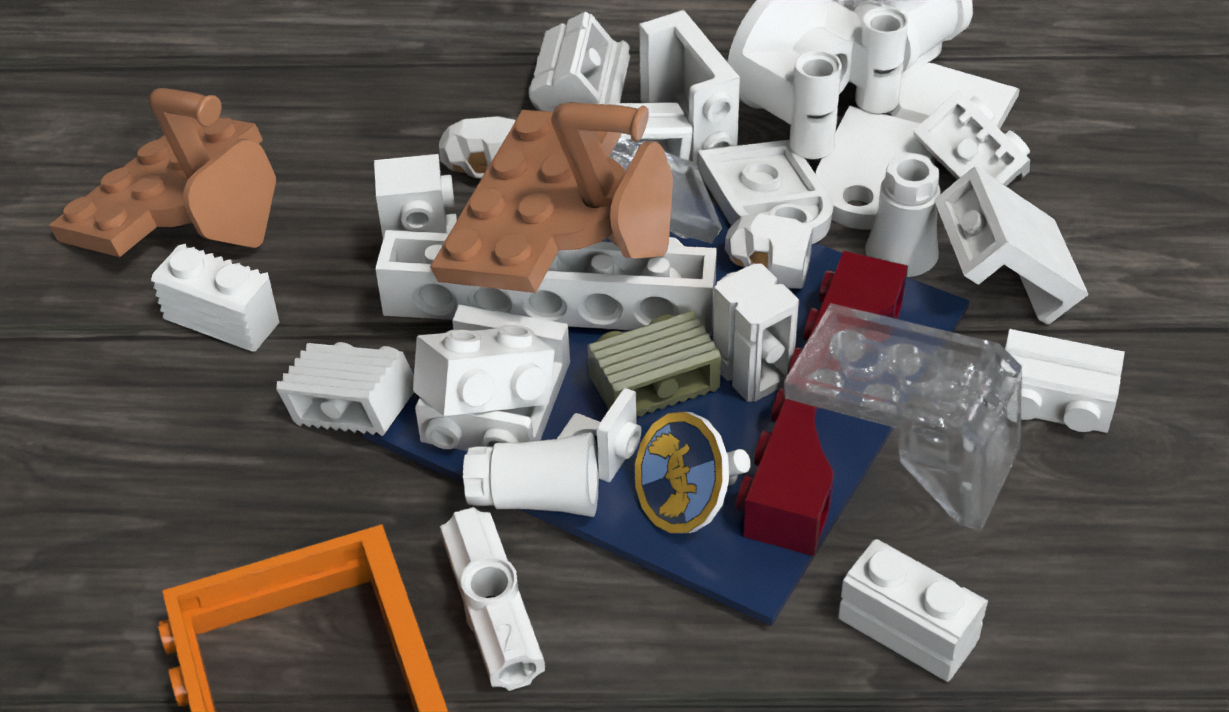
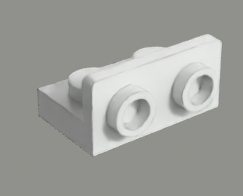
(965, 137)

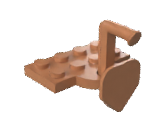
(196, 173)
(558, 193)

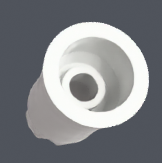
(907, 215)
(535, 475)

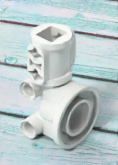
(804, 53)

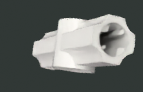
(500, 621)

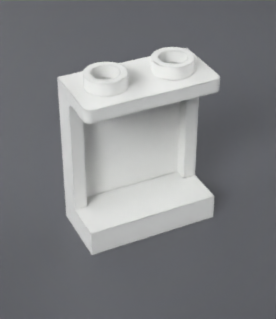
(687, 69)
(1000, 228)
(505, 425)

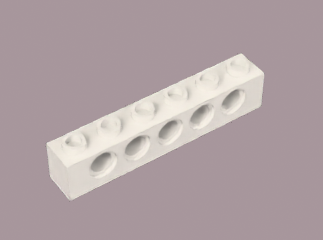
(580, 288)

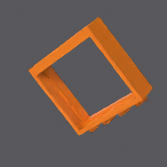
(290, 581)

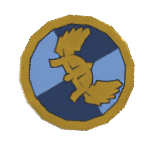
(685, 472)

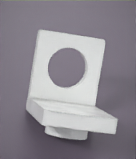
(616, 433)

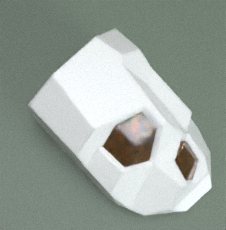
(473, 144)
(774, 241)

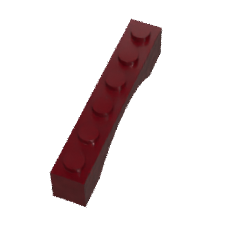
(794, 480)

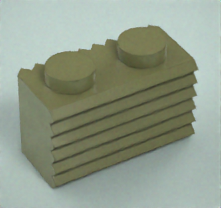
(658, 361)

